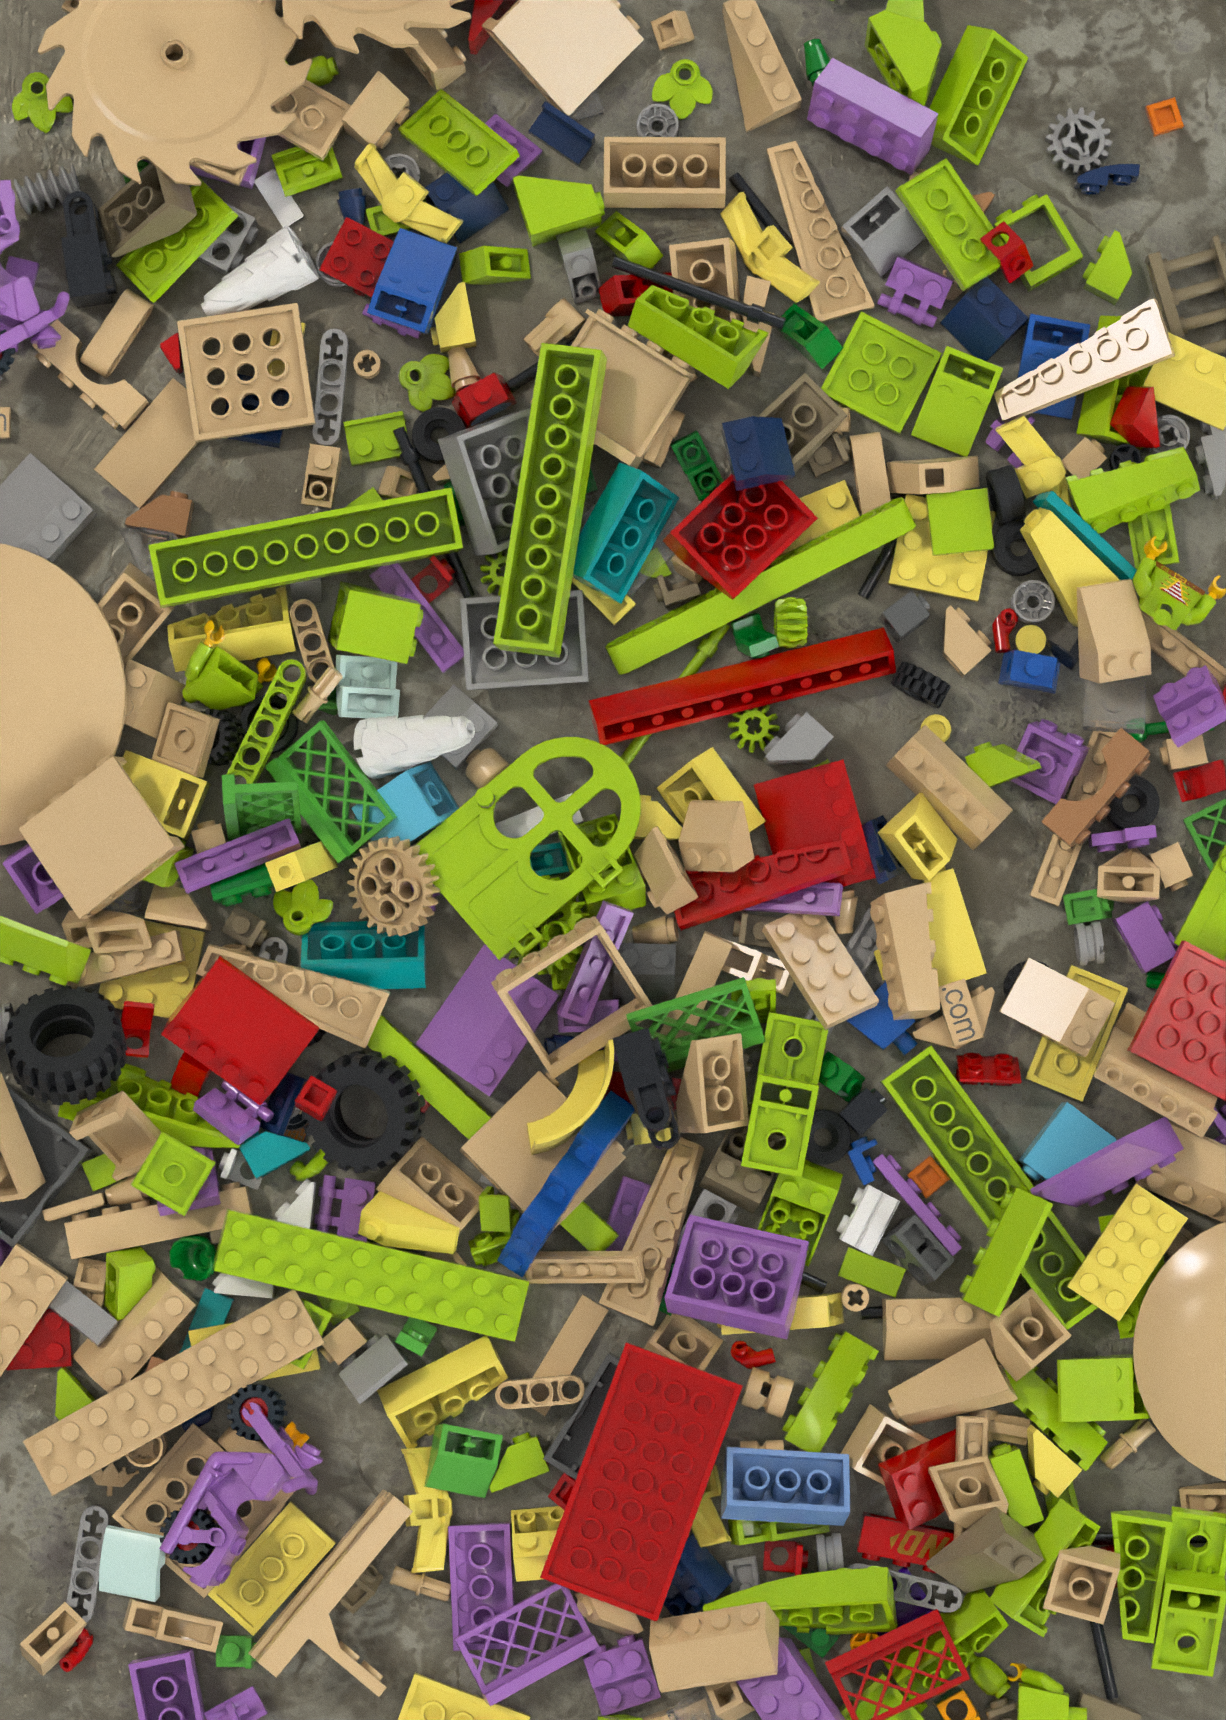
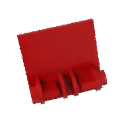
(357, 257)
(997, 1069)

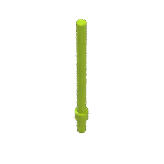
(706, 649)

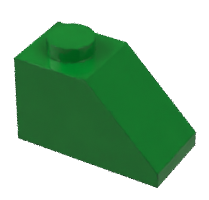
(810, 336)

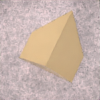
(1129, 878)

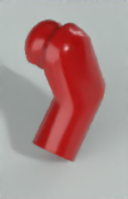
(1002, 628)
(749, 1357)
(78, 1653)

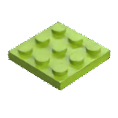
(880, 373)

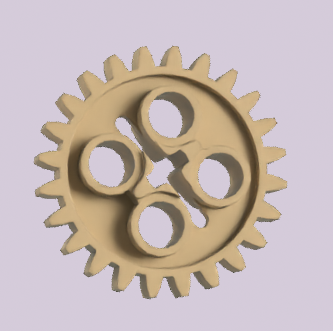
(393, 886)

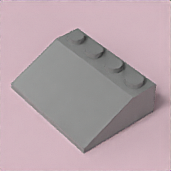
(485, 477)
(40, 511)
(495, 668)

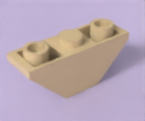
(933, 475)
(937, 1032)

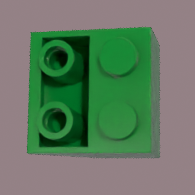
(251, 881)

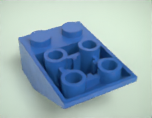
(412, 281)
(1049, 339)

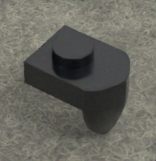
(1065, 657)

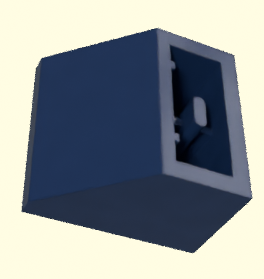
(696, 1580)

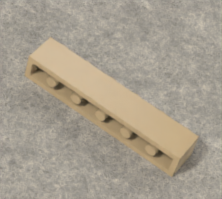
(144, 1224)

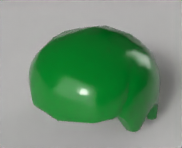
(193, 1256)

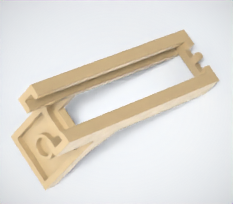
(309, 1610)

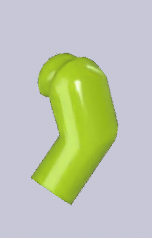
(313, 1168)

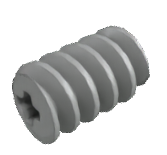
(47, 190)

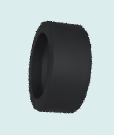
(278, 702)

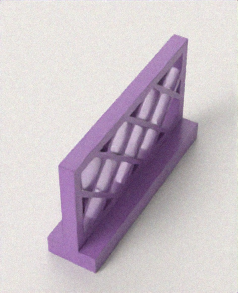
(533, 1668)

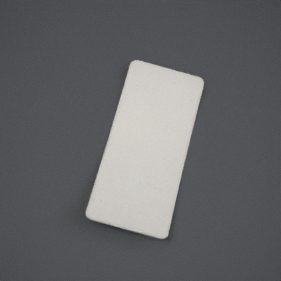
(283, 207)

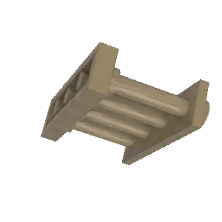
(1169, 297)

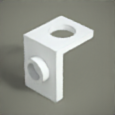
(231, 1166)

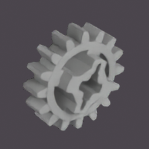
(1090, 137)

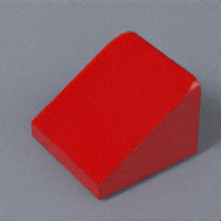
(172, 351)
(315, 1098)

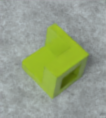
(496, 1212)

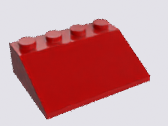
(739, 533)
(815, 810)
(239, 1030)

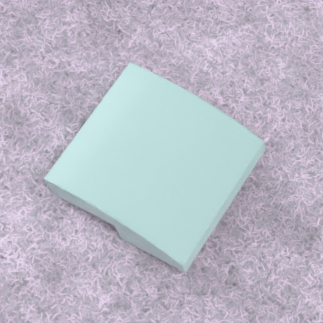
(366, 687)
(131, 1563)

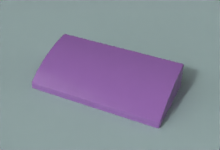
(481, 1580)

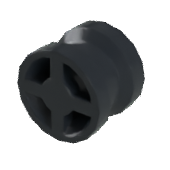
(1125, 453)

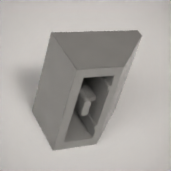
(883, 231)
(800, 744)

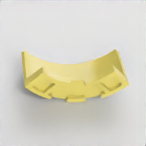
(589, 1089)

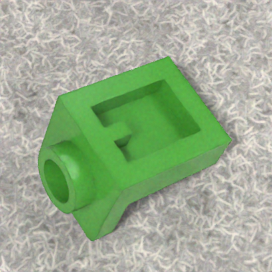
(1087, 907)
(416, 1335)
(233, 1651)

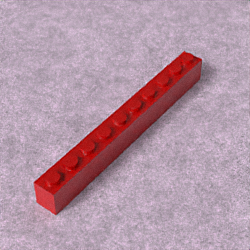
(742, 686)

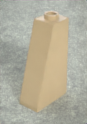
(953, 1387)

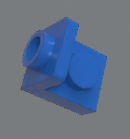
(863, 1165)

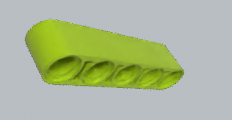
(267, 713)

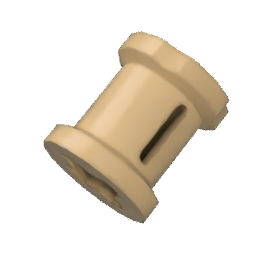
(864, 1296)

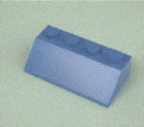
(785, 1486)

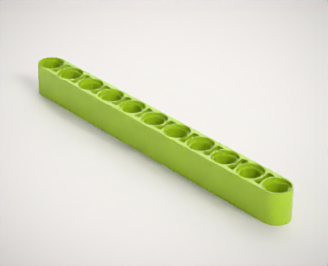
(779, 578)
(469, 1117)

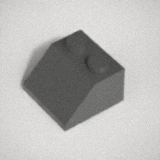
(653, 969)

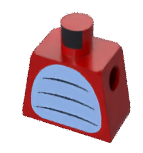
(483, 399)

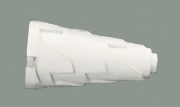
(264, 275)
(400, 743)

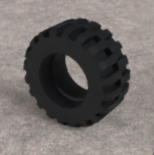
(57, 1015)
(402, 1108)

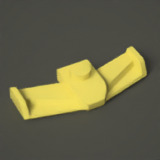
(404, 197)
(766, 251)
(1041, 467)
(431, 1512)
(707, 1524)

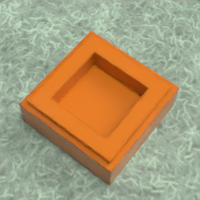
(1164, 117)
(928, 1176)

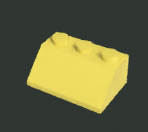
(1191, 382)
(706, 779)

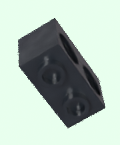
(863, 1110)

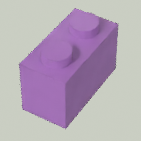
(1145, 936)

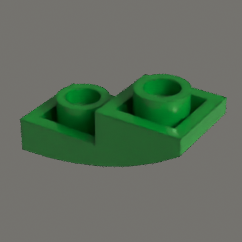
(697, 464)

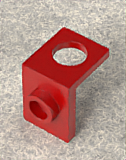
(1012, 256)
(441, 572)
(1201, 780)
(137, 1022)
(796, 1560)

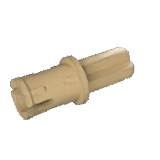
(317, 694)
(1127, 1443)
(421, 1584)

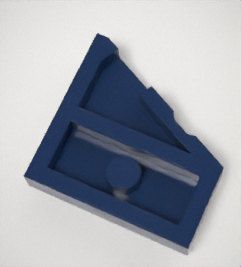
(883, 860)

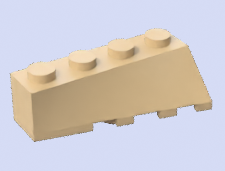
(759, 69)
(907, 951)

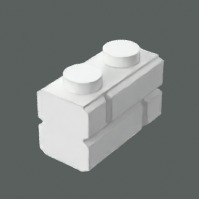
(868, 1219)

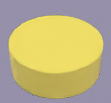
(1030, 639)
(938, 725)

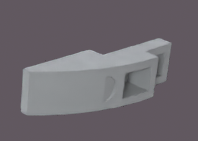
(1212, 454)

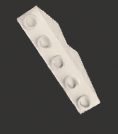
(297, 1213)

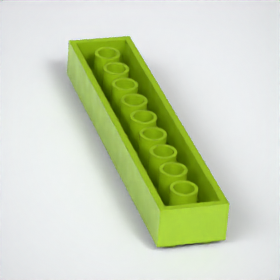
(550, 500)
(305, 547)
(984, 1172)
(370, 1275)

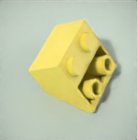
(919, 839)
(532, 1539)

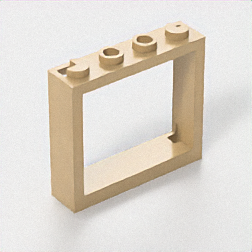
(595, 1036)

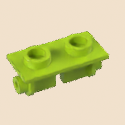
(486, 1246)

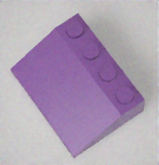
(475, 1029)
(1113, 1166)
(737, 1276)

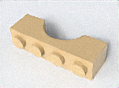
(118, 400)

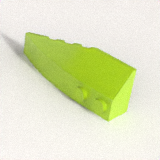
(162, 1105)
(832, 1600)

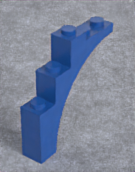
(565, 1182)

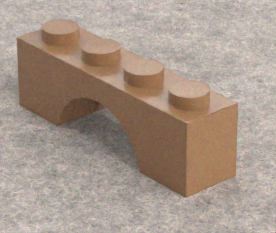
(1072, 819)

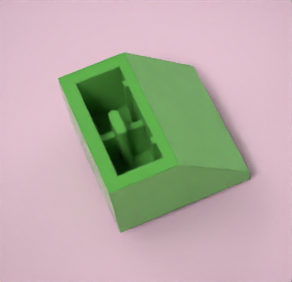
(462, 1460)

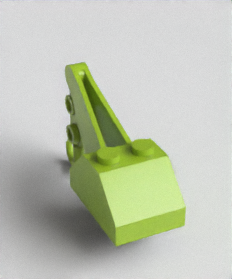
(904, 48)

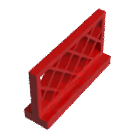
(893, 1643)

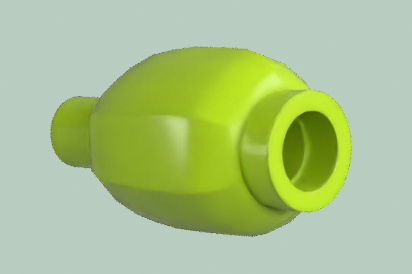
(322, 70)
(988, 1676)

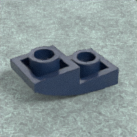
(1097, 180)

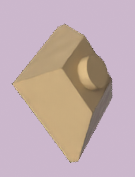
(175, 907)
(968, 1489)

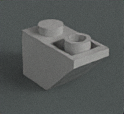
(579, 265)

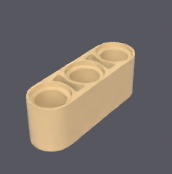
(116, 333)
(869, 471)
(303, 630)
(525, 1397)

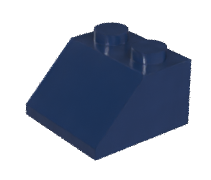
(459, 202)
(984, 320)
(757, 451)

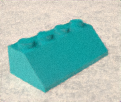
(622, 531)
(364, 956)

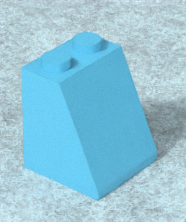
(417, 800)
(1062, 1143)

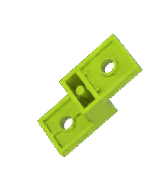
(784, 1095)
(1192, 1594)

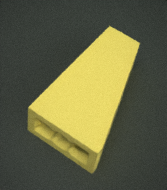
(1063, 559)
(300, 865)
(956, 945)
(810, 1312)

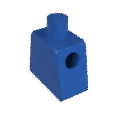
(1029, 671)
(881, 1028)

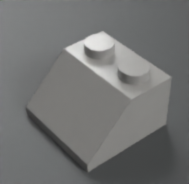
(457, 703)
(374, 1367)

